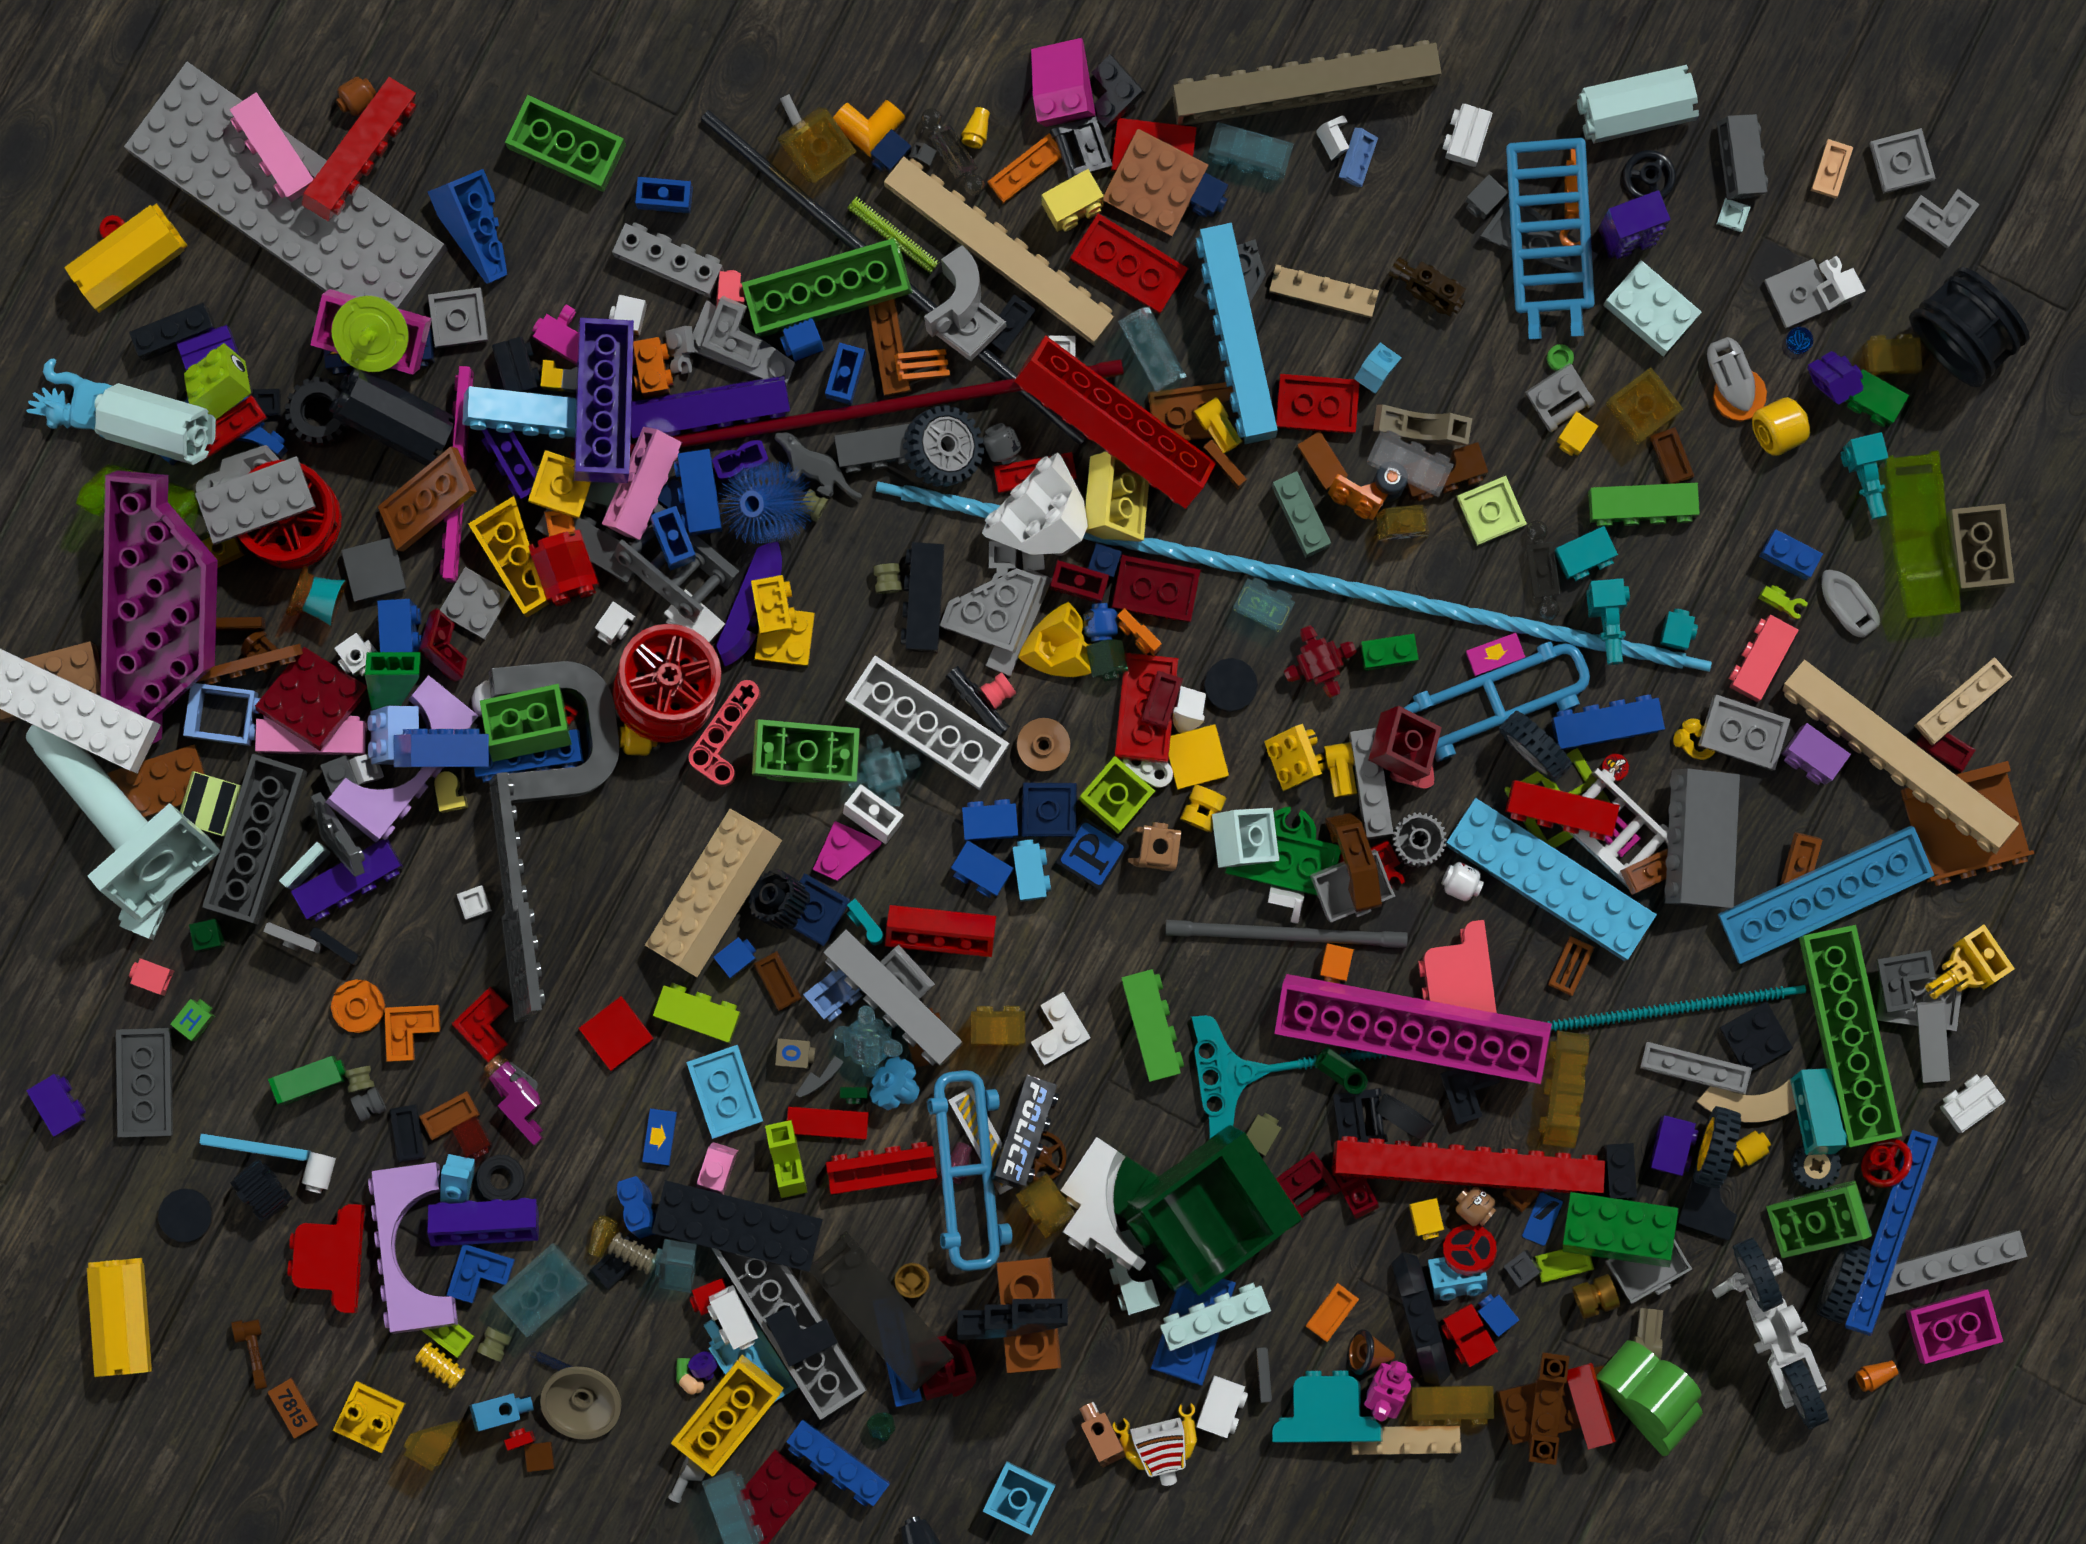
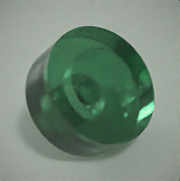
(881, 1426)

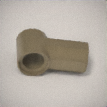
(1650, 1330)

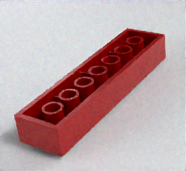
(1115, 422)

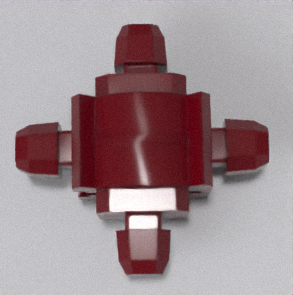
(1320, 661)

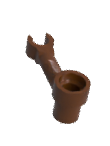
(248, 1332)

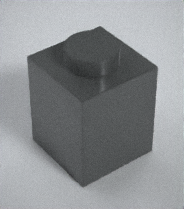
(1485, 197)

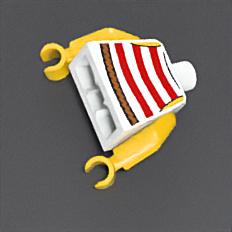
(1160, 1446)

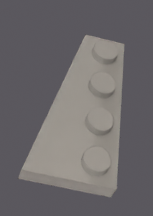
(767, 363)

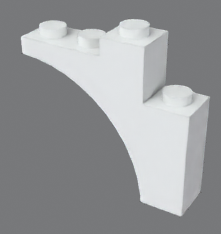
(1092, 1193)

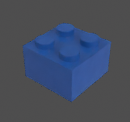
(398, 625)

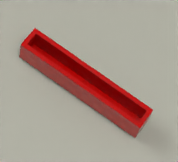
(359, 149)

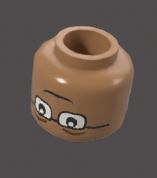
(1475, 1206)

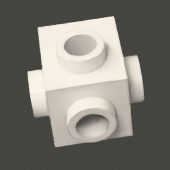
(349, 649)

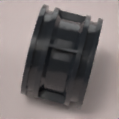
(1969, 327)

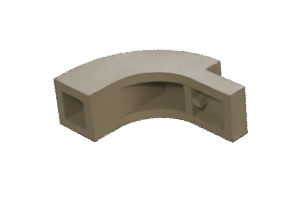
(1423, 427)

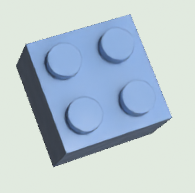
(385, 724)

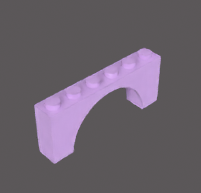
(376, 810)
(394, 1195)

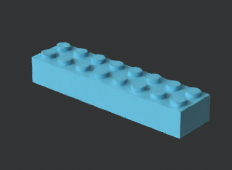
(1237, 332)
(1550, 879)

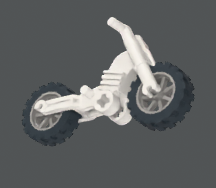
(1778, 1331)

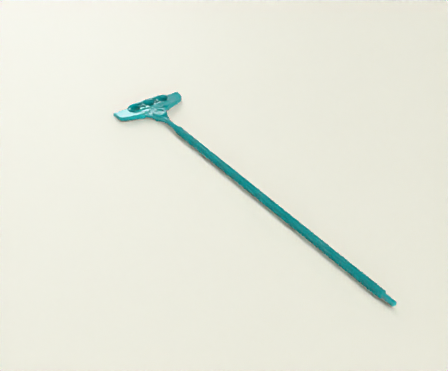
(1237, 1073)

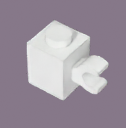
(1839, 286)

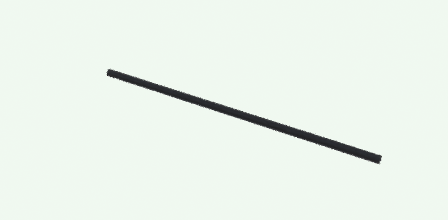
(854, 242)

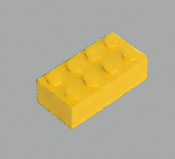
(727, 1415)

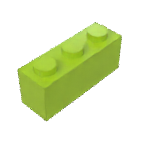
(697, 1012)

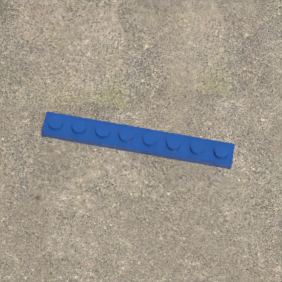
(1891, 1235)

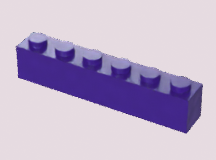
(711, 406)

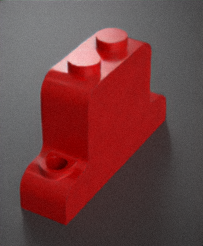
(330, 1257)

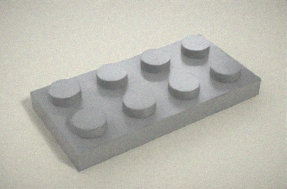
(255, 500)

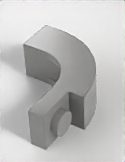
(963, 304)

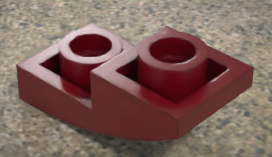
(1357, 1195)

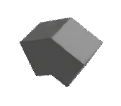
(923, 154)

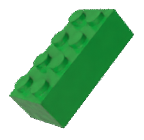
(1620, 1229)

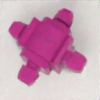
(1388, 1390)

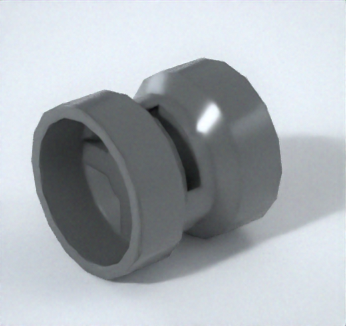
(368, 1104)

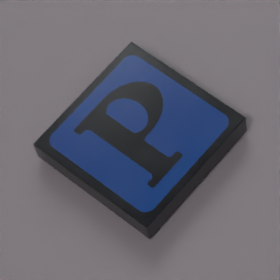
(1092, 854)

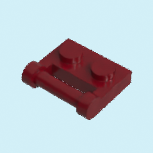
(1304, 1175)

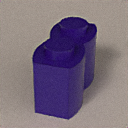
(748, 453)

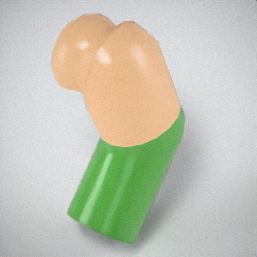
(685, 1379)

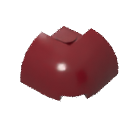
(955, 1377)

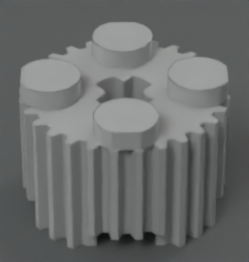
(1432, 846)

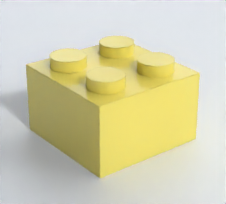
(1073, 201)

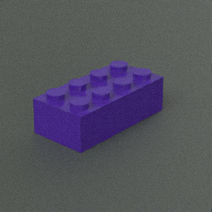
(1634, 225)

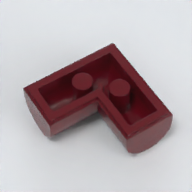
(437, 648)

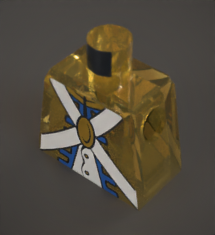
(1402, 522)

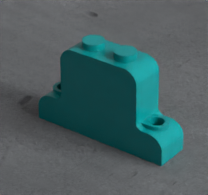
(1327, 1412)

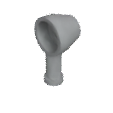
(688, 1471)

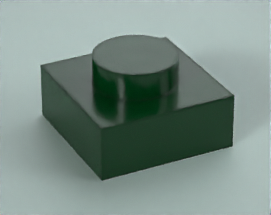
(853, 1094)

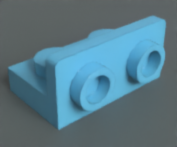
(1449, 1284)

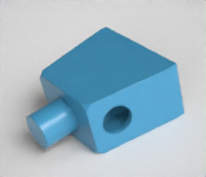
(487, 1413)

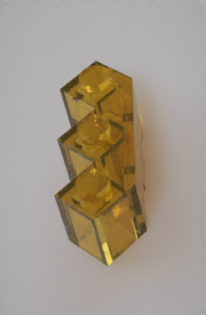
(1565, 1089)

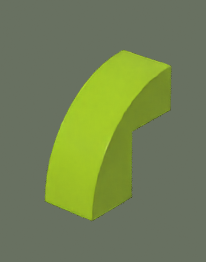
(786, 1158)

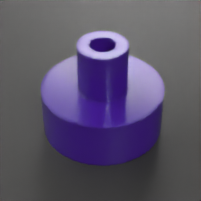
(703, 1365)

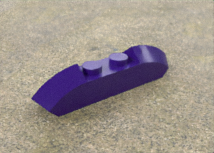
(736, 635)

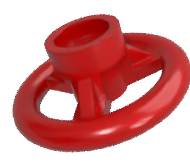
(1883, 1158)

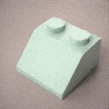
(1245, 837)

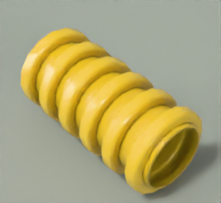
(440, 1365)

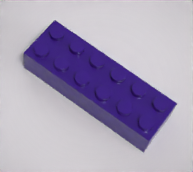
(603, 400)

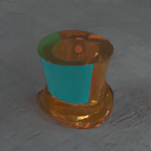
(317, 597)

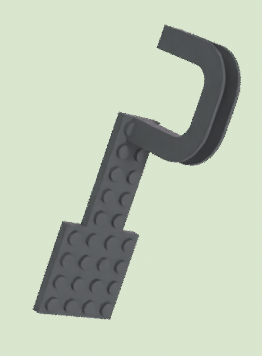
(540, 786)

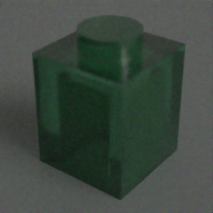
(1107, 659)

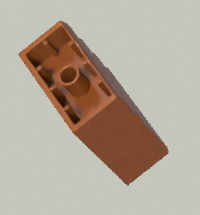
(1029, 1281)

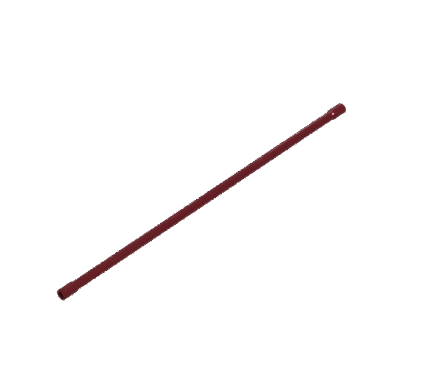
(1104, 369)

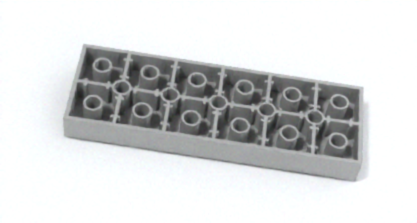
(358, 253)

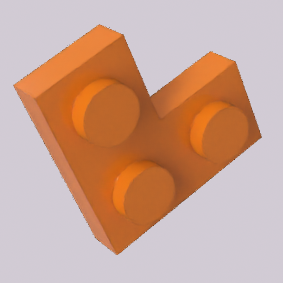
(1145, 639)
(403, 1023)

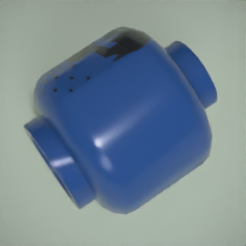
(1100, 622)

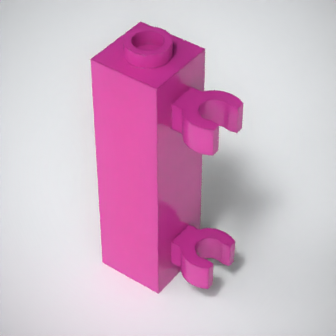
(557, 335)

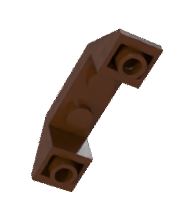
(1359, 860)
(1547, 1408)

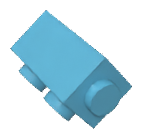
(1029, 870)

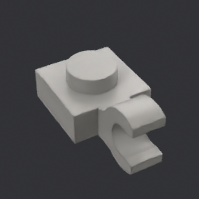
(679, 346)

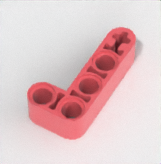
(729, 729)

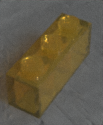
(1452, 1404)

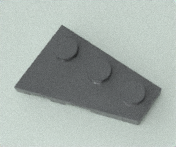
(336, 836)

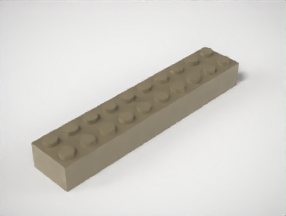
(1306, 83)

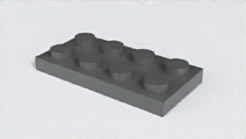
(144, 1082)

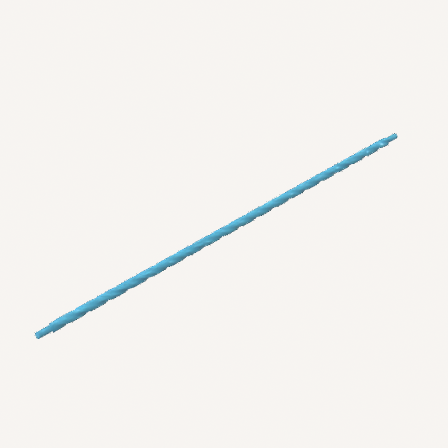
(1328, 583)

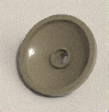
(580, 1414)

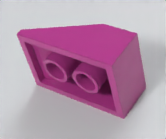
(1061, 83)

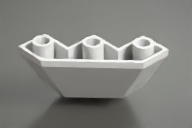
(1042, 512)

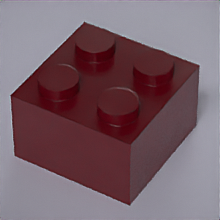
(1405, 743)

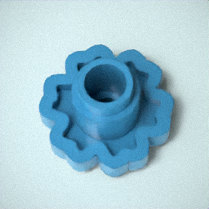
(894, 1084)

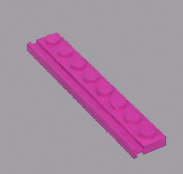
(460, 438)

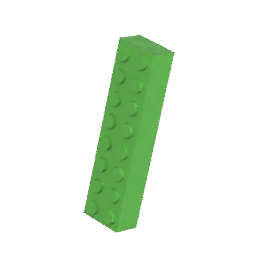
(1850, 1035)

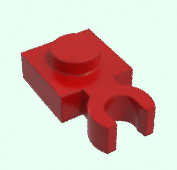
(1388, 860)

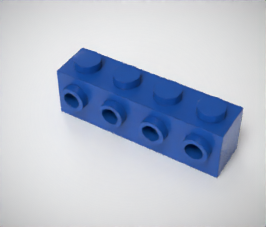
(1608, 723)
(562, 757)
(838, 1462)

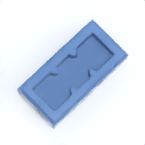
(1358, 157)

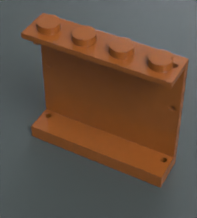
(1955, 853)

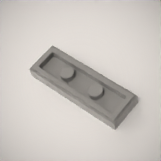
(1933, 1041)

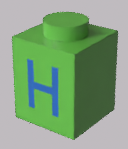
(193, 1019)

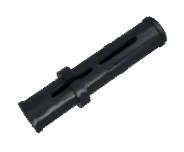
(977, 701)

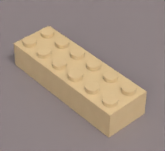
(713, 892)

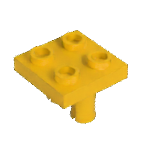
(1294, 757)
(369, 1416)

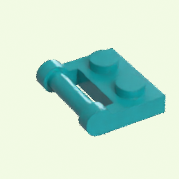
(860, 916)

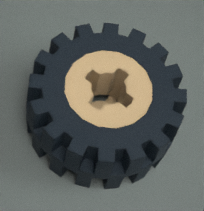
(1807, 1170)

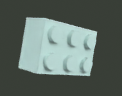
(1652, 308)

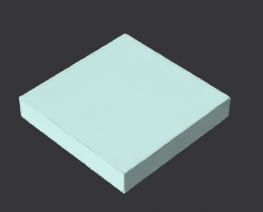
(305, 866)

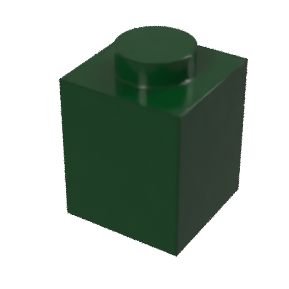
(207, 935)

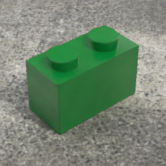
(1877, 400)
(1389, 652)

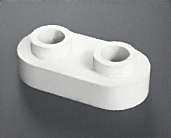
(1147, 769)

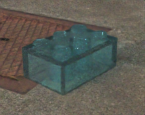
(541, 1290)

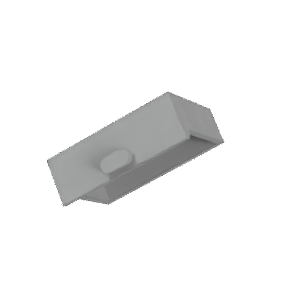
(1333, 891)
(1641, 1279)

